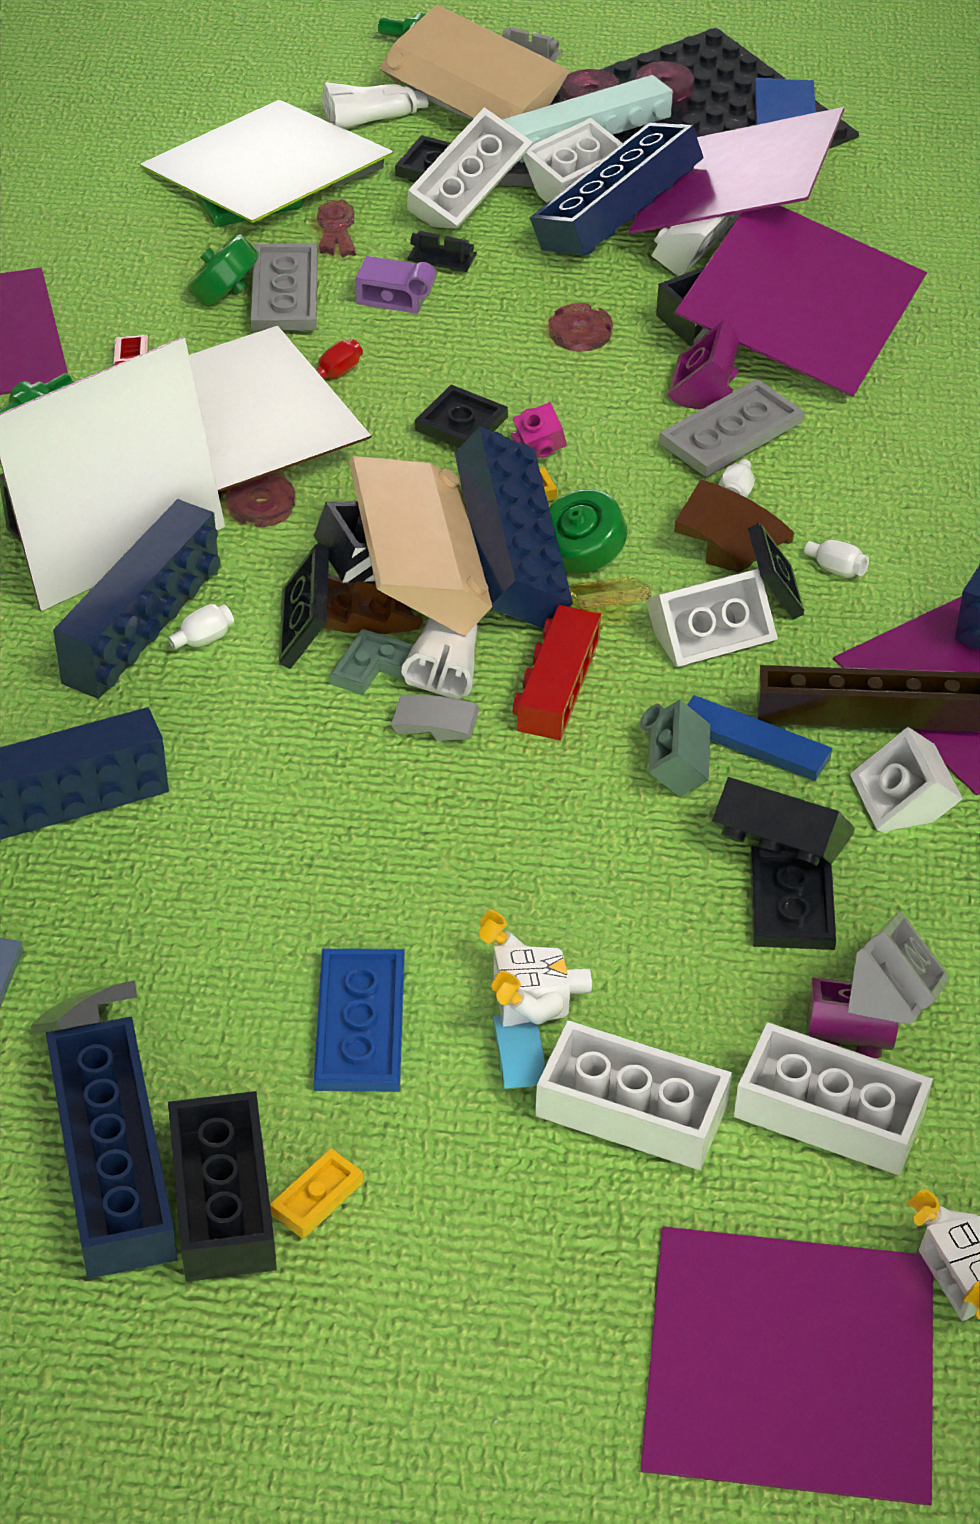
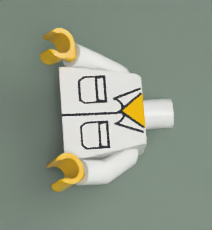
(527, 979)
(951, 1251)

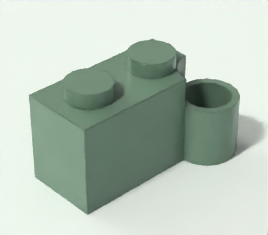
(677, 746)

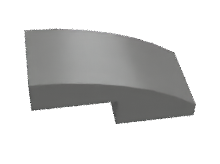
(440, 715)

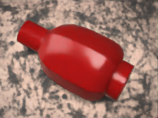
(339, 359)

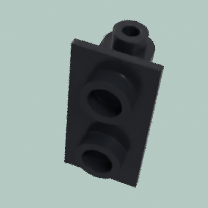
(454, 254)

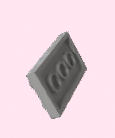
(285, 287)
(731, 427)

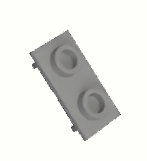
(541, 44)

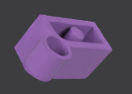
(394, 284)

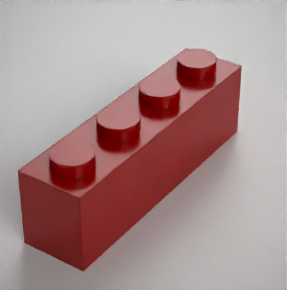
(557, 672)

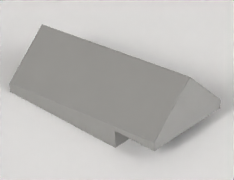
(895, 974)

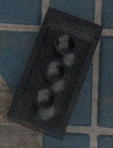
(221, 1186)

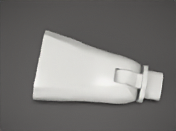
(354, 105)
(442, 661)

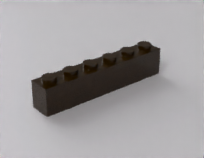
(869, 698)

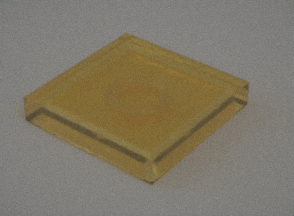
(609, 592)

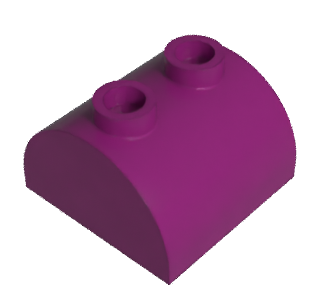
(706, 369)
(831, 1022)

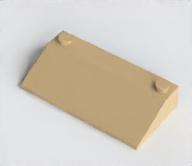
(472, 67)
(421, 540)

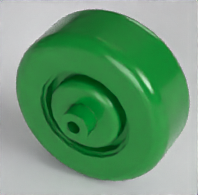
(223, 270)
(588, 529)

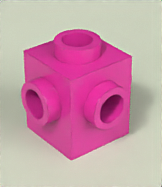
(539, 430)

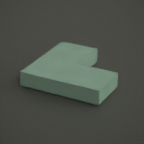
(366, 658)

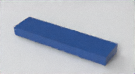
(762, 739)

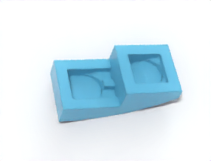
(519, 1053)

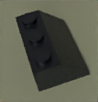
(781, 822)

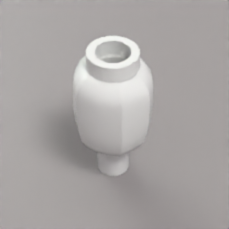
(738, 478)
(838, 558)
(203, 627)

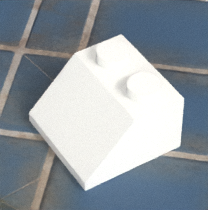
(905, 783)

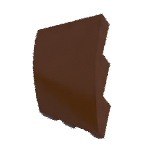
(723, 521)
(364, 607)

